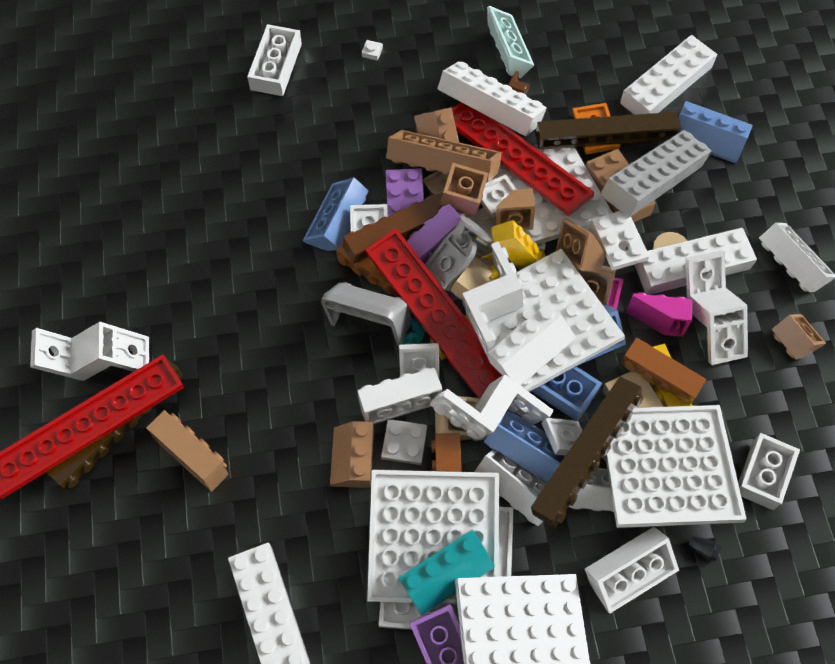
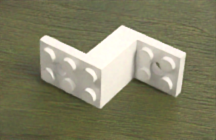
(614, 234)
(494, 298)
(717, 307)
(88, 351)
(490, 409)

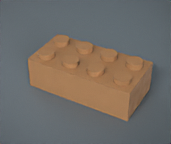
(606, 166)
(188, 450)

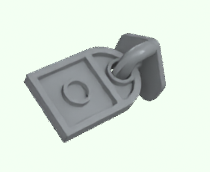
(457, 252)

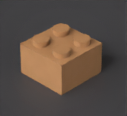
(464, 188)

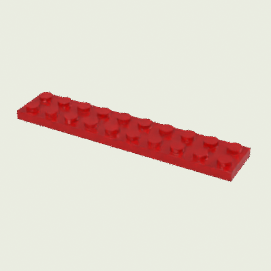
(523, 159)
(433, 310)
(86, 424)

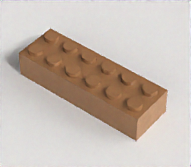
(440, 153)

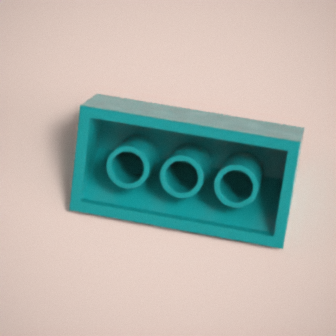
(435, 577)

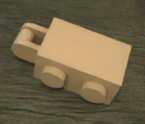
(475, 275)

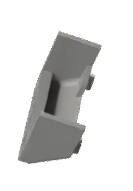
(369, 306)

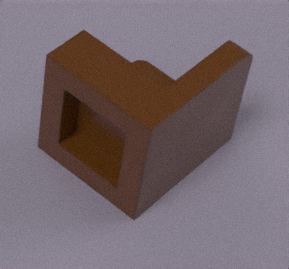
(518, 86)

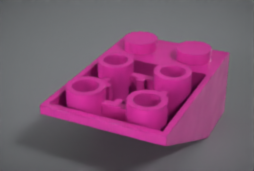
(662, 313)

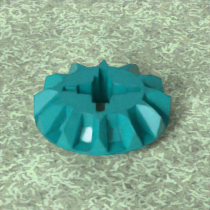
(417, 336)

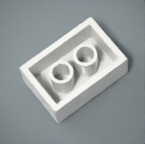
(767, 471)

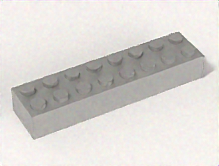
(655, 173)

